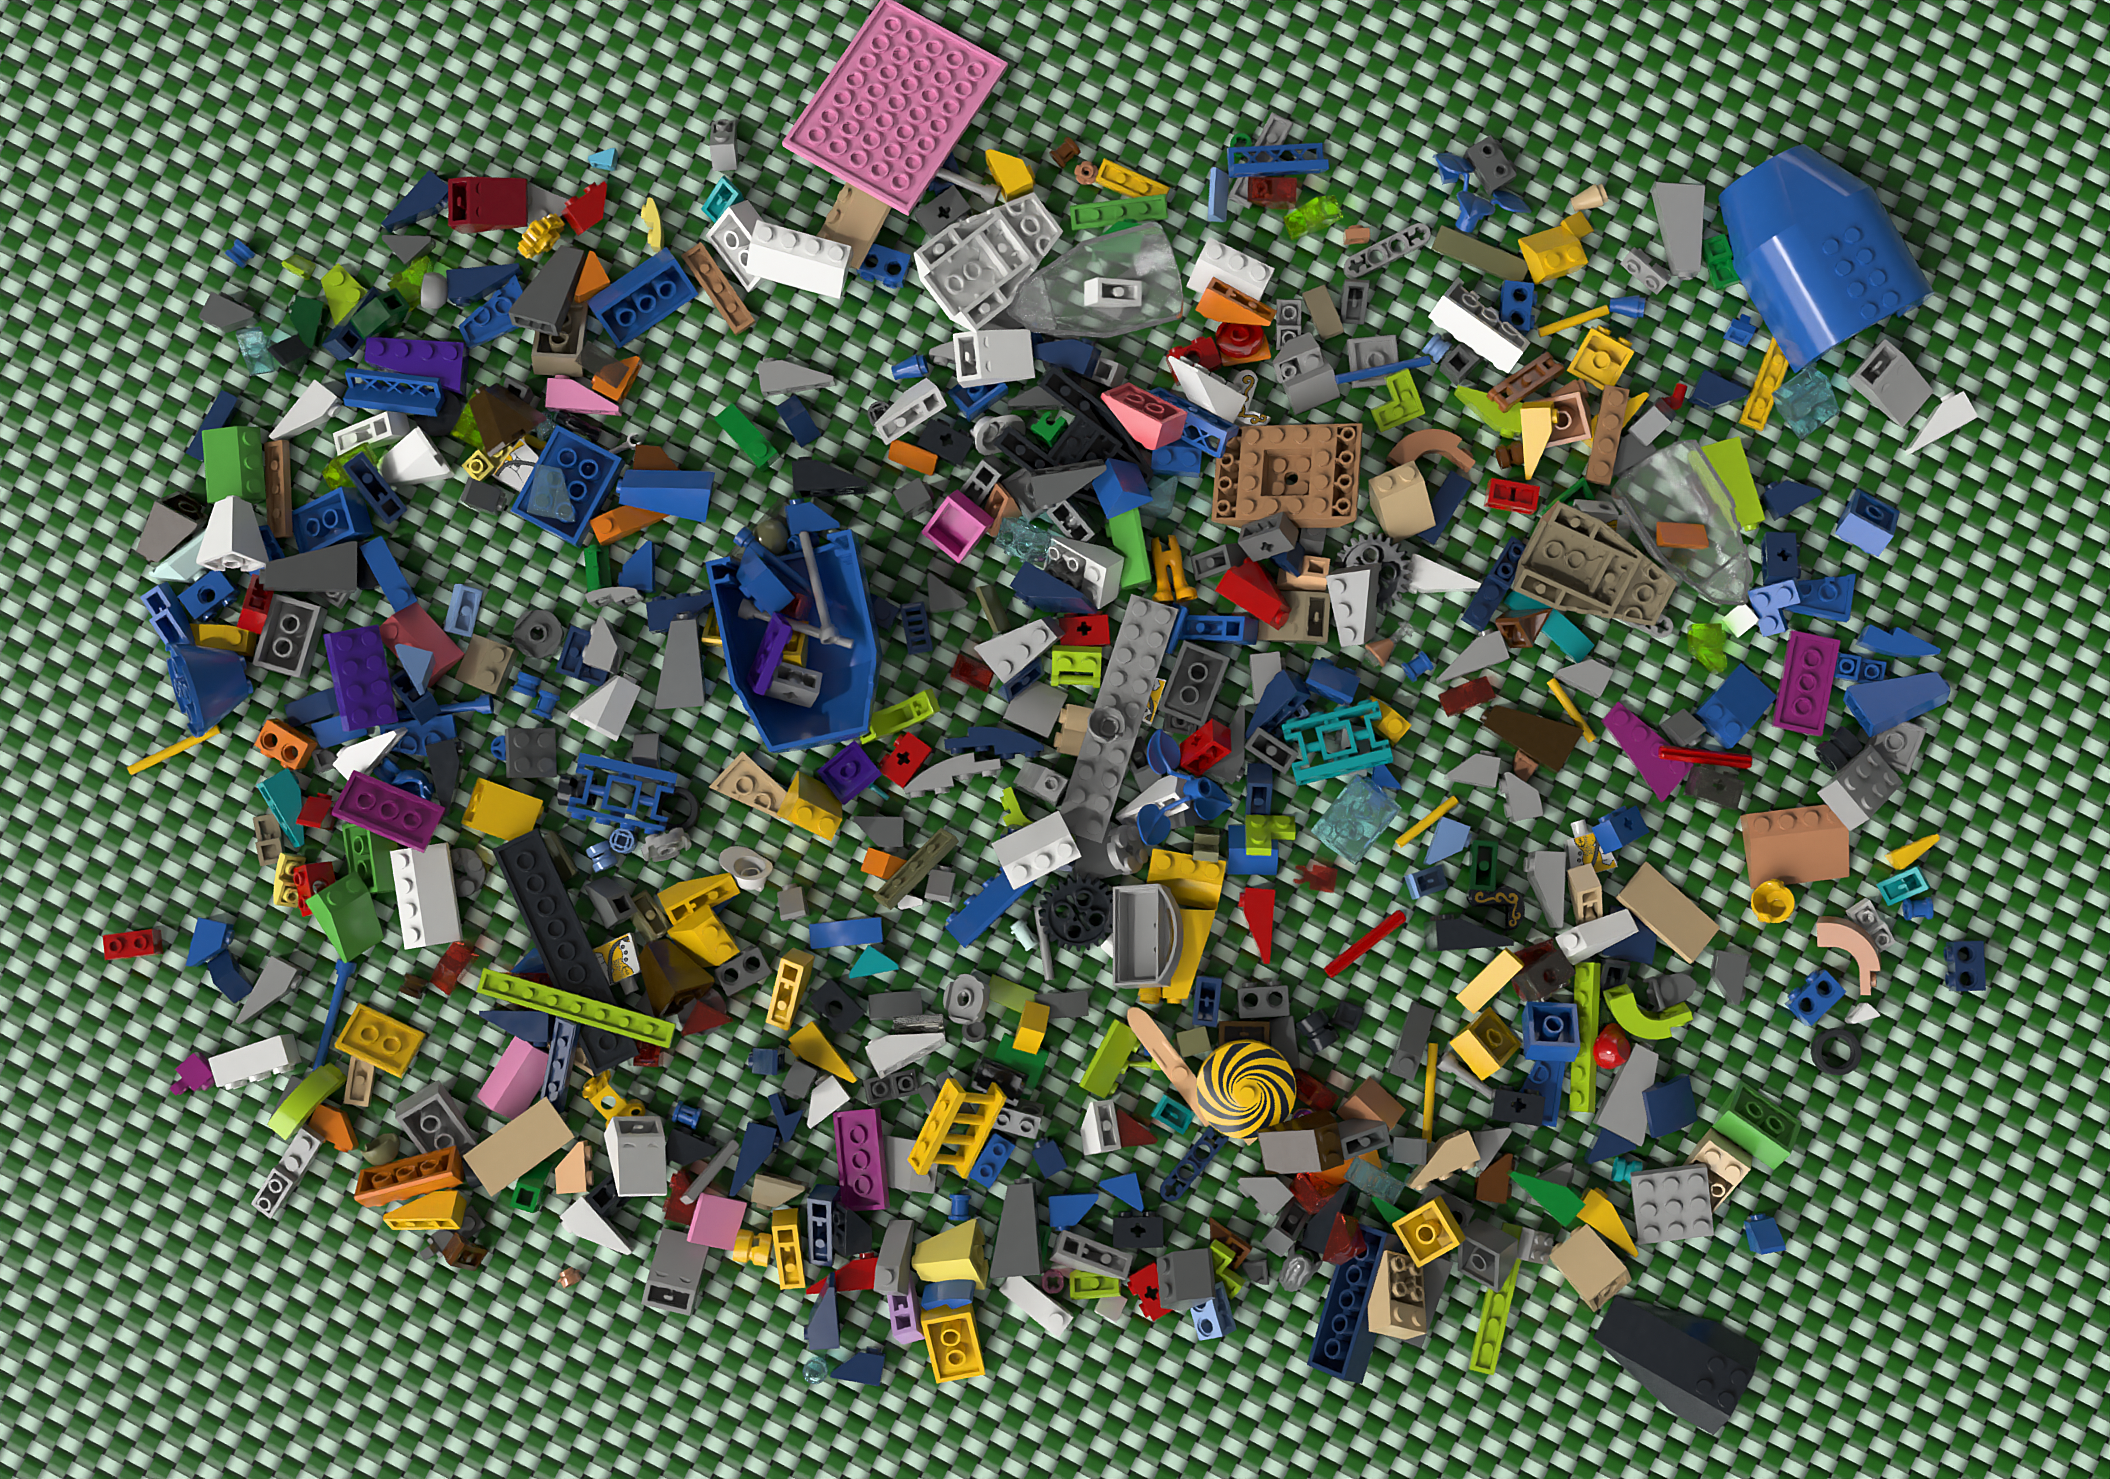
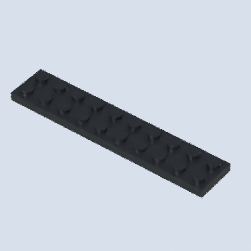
(561, 941)

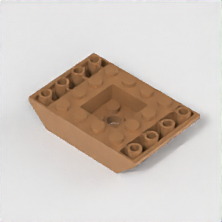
(1261, 458)

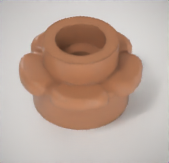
(1086, 179)
(569, 1277)

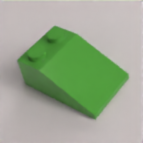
(347, 916)

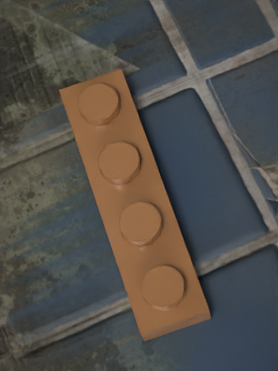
(718, 289)
(1607, 435)
(278, 488)

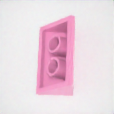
(515, 1079)

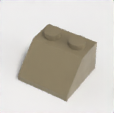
(487, 665)

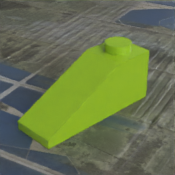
(1506, 423)

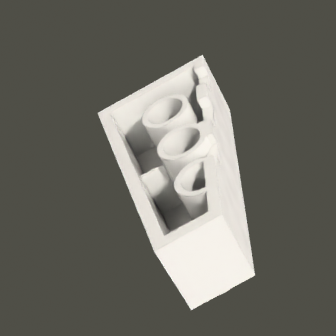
(1478, 327)

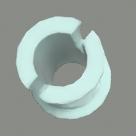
(1023, 933)

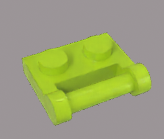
(1076, 660)

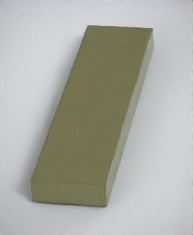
(1479, 255)
(915, 868)

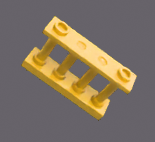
(943, 1115)

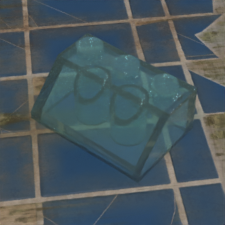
(1356, 818)

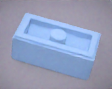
(1218, 195)
(463, 610)

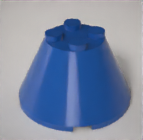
(206, 683)

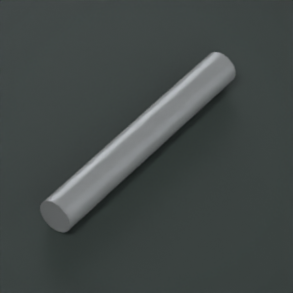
(1044, 948)

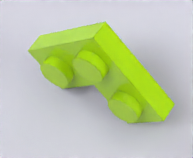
(1404, 403)
(1263, 828)
(1221, 1258)

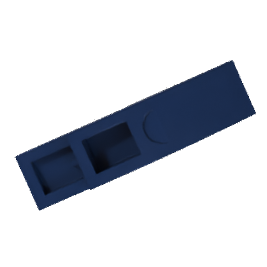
(1494, 585)
(1005, 743)

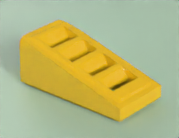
(1905, 855)

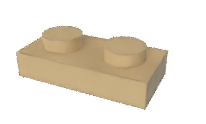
(359, 1082)

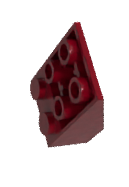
(487, 203)

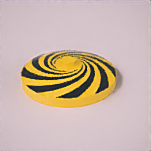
(1245, 1088)

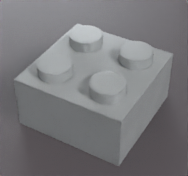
(1534, 1246)

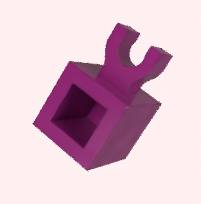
(195, 1074)

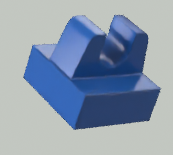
(1739, 330)

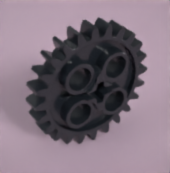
(1387, 555)
(1058, 922)

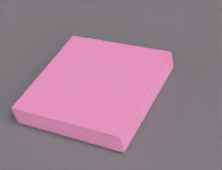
(716, 1221)

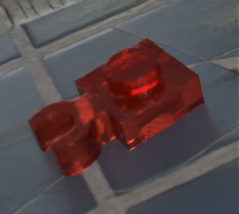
(1320, 878)

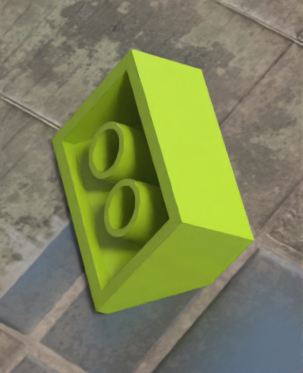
(1110, 1060)

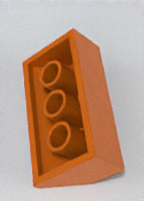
(409, 1177)

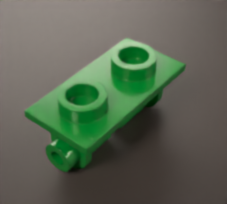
(597, 567)

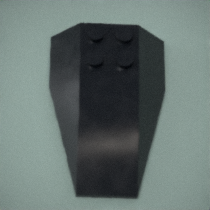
(1680, 1359)

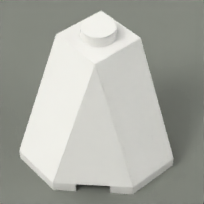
(414, 461)
(232, 538)
(608, 706)

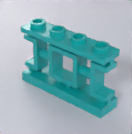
(1333, 722)

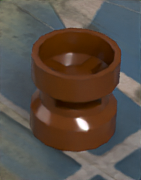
(1509, 454)

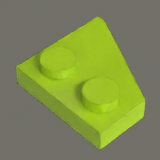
(341, 292)
(1091, 1285)

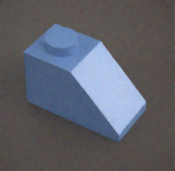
(1447, 840)

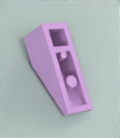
(906, 1316)

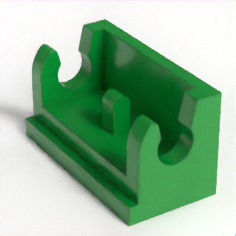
(1046, 434)

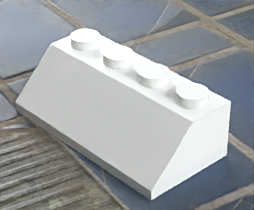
(799, 259)
(426, 896)

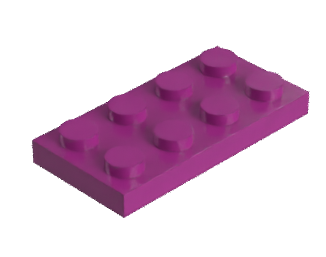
(1805, 683)
(388, 811)
(861, 1159)

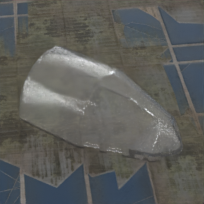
(1054, 296)
(1685, 488)

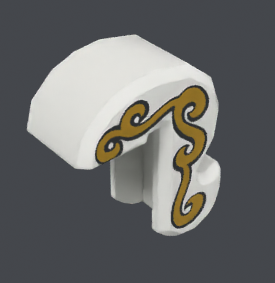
(1247, 382)

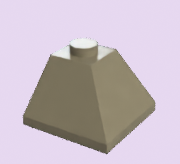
(773, 1189)

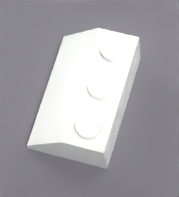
(732, 240)
(1231, 268)
(1036, 850)

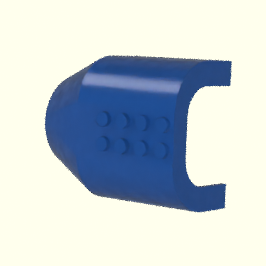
(1817, 253)
(848, 675)

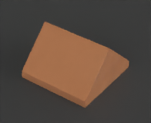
(1573, 419)
(1372, 1103)

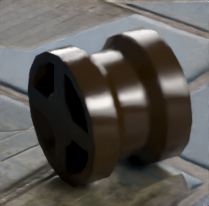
(413, 985)

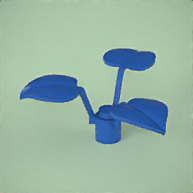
(1472, 206)
(1208, 798)

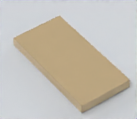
(1667, 912)
(518, 1146)

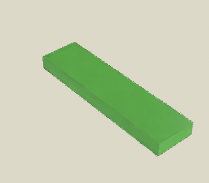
(1109, 212)

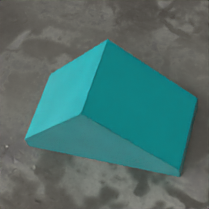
(722, 196)
(1903, 884)
(872, 963)
(1172, 1114)

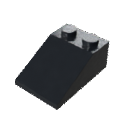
(818, 479)

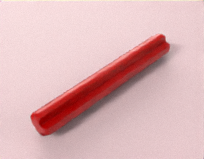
(1705, 756)
(1365, 943)

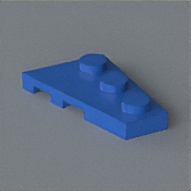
(418, 736)
(1548, 1080)

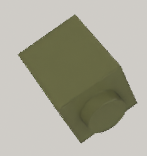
(1192, 1041)

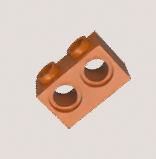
(287, 739)

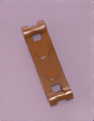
(1525, 382)

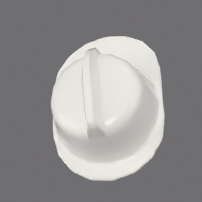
(987, 429)
(746, 867)

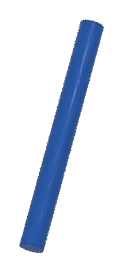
(1382, 370)

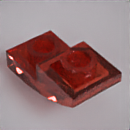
(1465, 696)

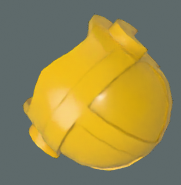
(1772, 902)

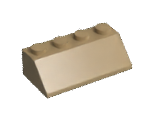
(855, 221)

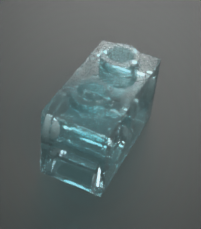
(1023, 540)
(1374, 1180)

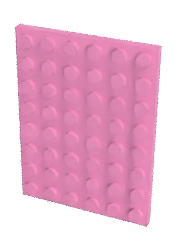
(895, 105)

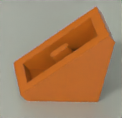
(592, 279)
(881, 864)

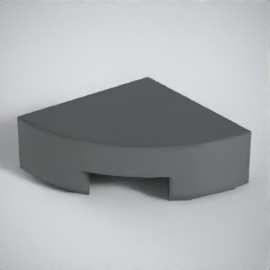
(324, 760)
(1257, 1271)

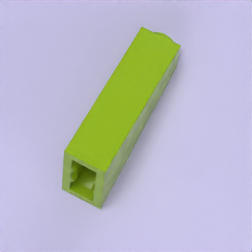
(1733, 469)

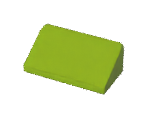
(1009, 993)

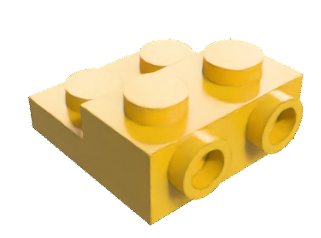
(1601, 358)

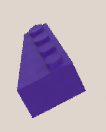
(421, 358)

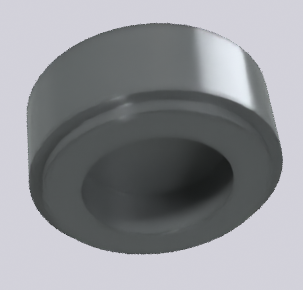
(974, 1032)

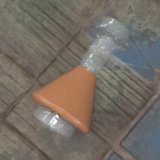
(1378, 652)

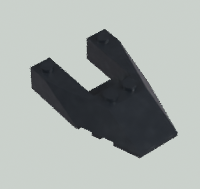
(1088, 437)

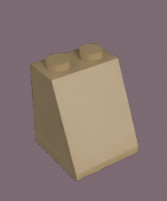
(1401, 502)
(1590, 1266)

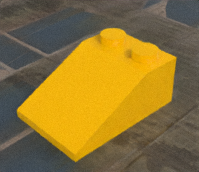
(953, 1342)

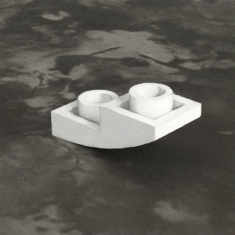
(1866, 916)

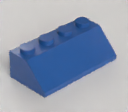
(642, 297)
(984, 909)

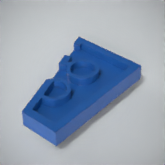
(493, 317)
(1826, 598)

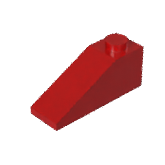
(1258, 913)
(854, 1275)

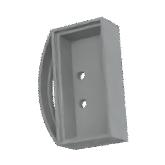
(1145, 936)

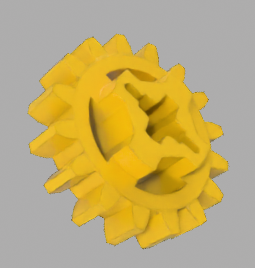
(541, 235)

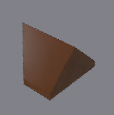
(1522, 626)
(1232, 1241)

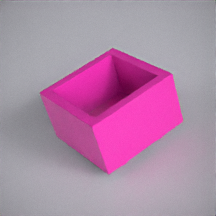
(957, 526)

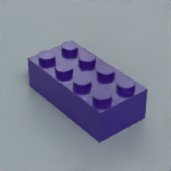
(360, 678)

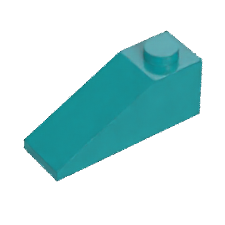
(284, 800)

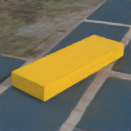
(1127, 181)
(1490, 980)

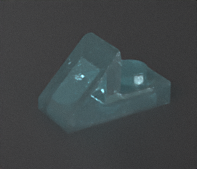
(255, 351)

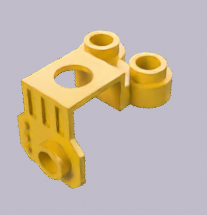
(599, 1087)

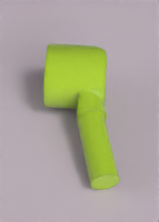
(1152, 1065)

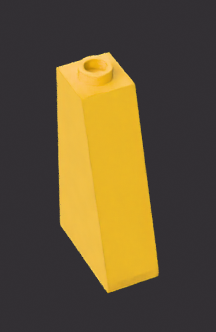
(1196, 931)

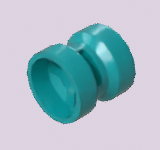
(1621, 1169)

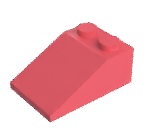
(1145, 415)

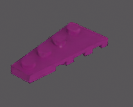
(1642, 748)

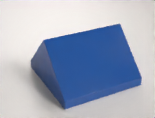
(977, 399)
(1121, 488)
(1245, 864)

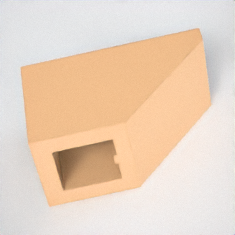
(1311, 578)
(573, 1171)

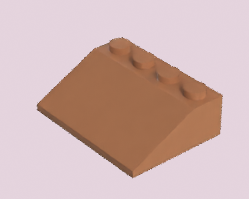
(1795, 845)

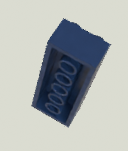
(1343, 1333)

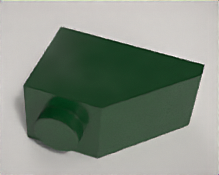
(309, 319)
(1483, 865)

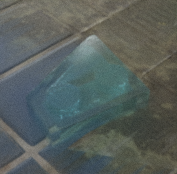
(550, 495)

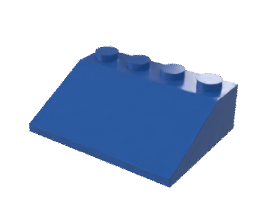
(588, 477)

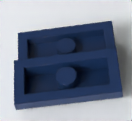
(571, 659)
(1637, 947)
(1669, 1105)

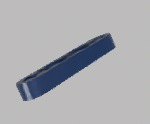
(1192, 1159)

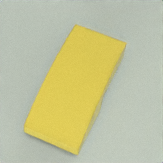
(653, 220)
(481, 466)
(284, 887)

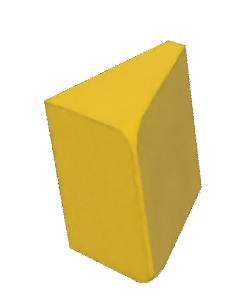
(1577, 225)

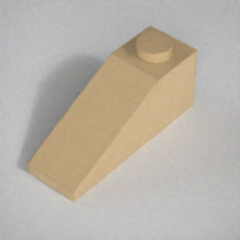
(1585, 893)

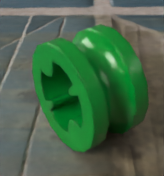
(1243, 137)

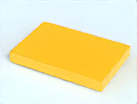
(380, 1040)

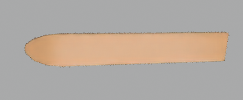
(1166, 1057)

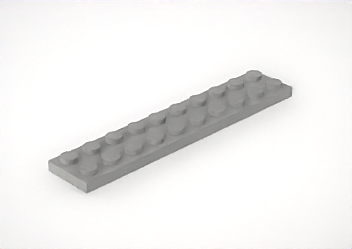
(1127, 689)

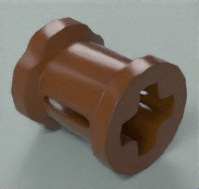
(1065, 152)

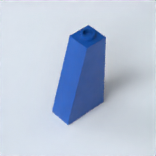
(668, 492)
(1895, 701)

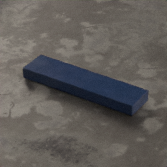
(560, 1062)

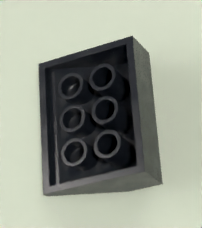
(1447, 933)

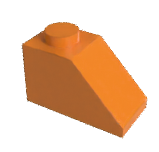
(619, 394)

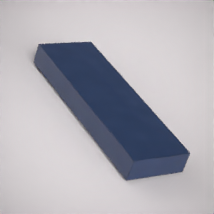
(1445, 504)

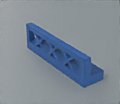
(1279, 167)
(394, 397)
(1204, 421)

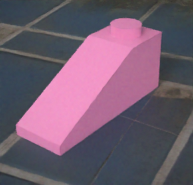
(574, 398)

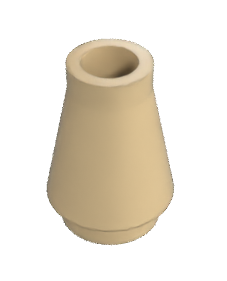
(1590, 198)

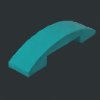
(1556, 627)

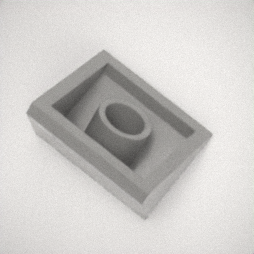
(1312, 388)

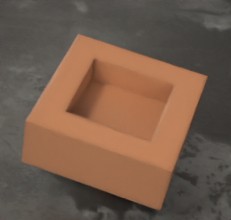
(1356, 235)

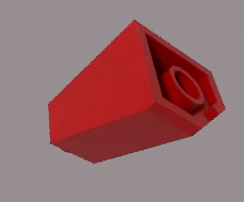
(1255, 592)

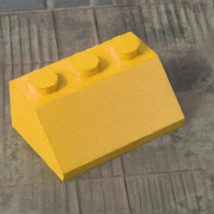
(1190, 880)

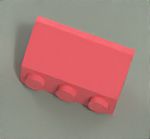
(417, 629)

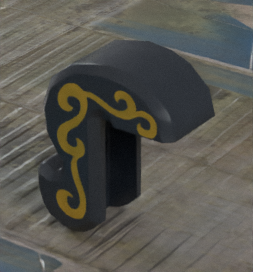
(1502, 896)

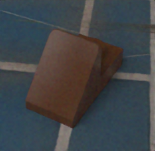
(464, 1254)

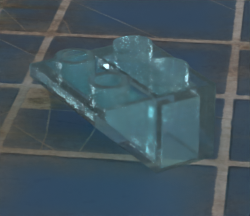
(1806, 401)

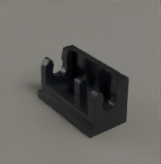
(1008, 1079)

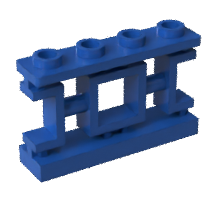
(626, 775)

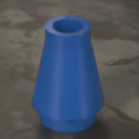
(1628, 306)
(912, 367)

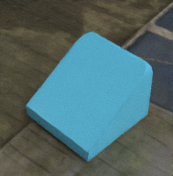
(605, 160)

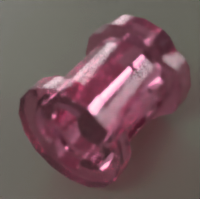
(1052, 1273)

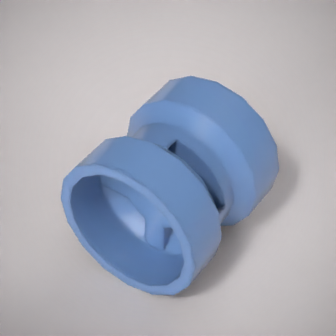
(623, 841)
(605, 861)

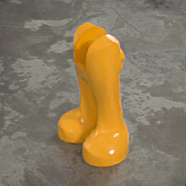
(1173, 558)

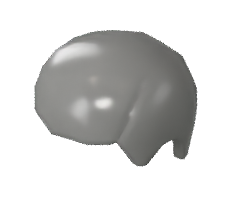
(434, 290)
(1106, 724)

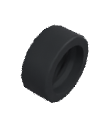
(694, 804)
(1855, 1051)

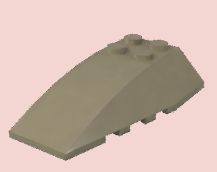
(1590, 569)

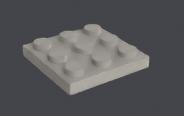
(1671, 1203)

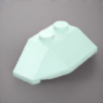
(182, 564)

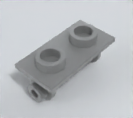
(1638, 265)

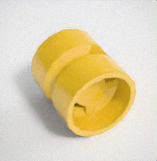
(753, 1247)

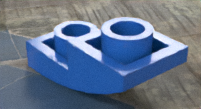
(1859, 670)
(950, 1292)

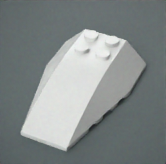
(983, 259)

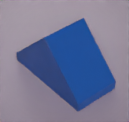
(1125, 1188)

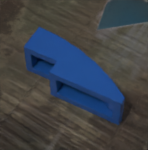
(168, 615)
(1895, 643)
(846, 933)

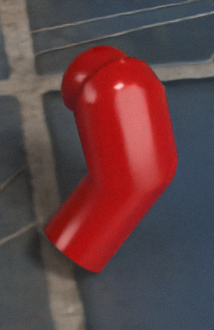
(1675, 401)

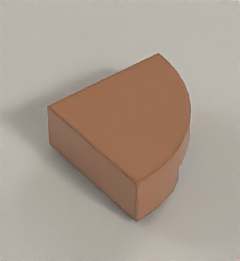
(1523, 766)

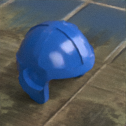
(414, 783)

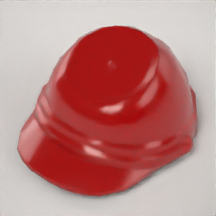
(1611, 1047)

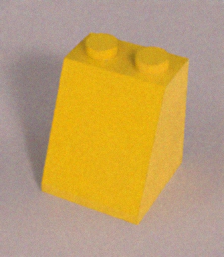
(812, 806)
(501, 810)

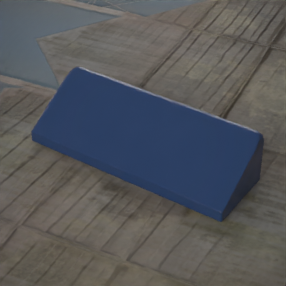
(219, 416)

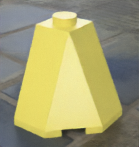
(953, 1255)

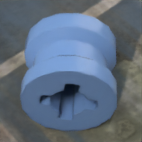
(1437, 347)

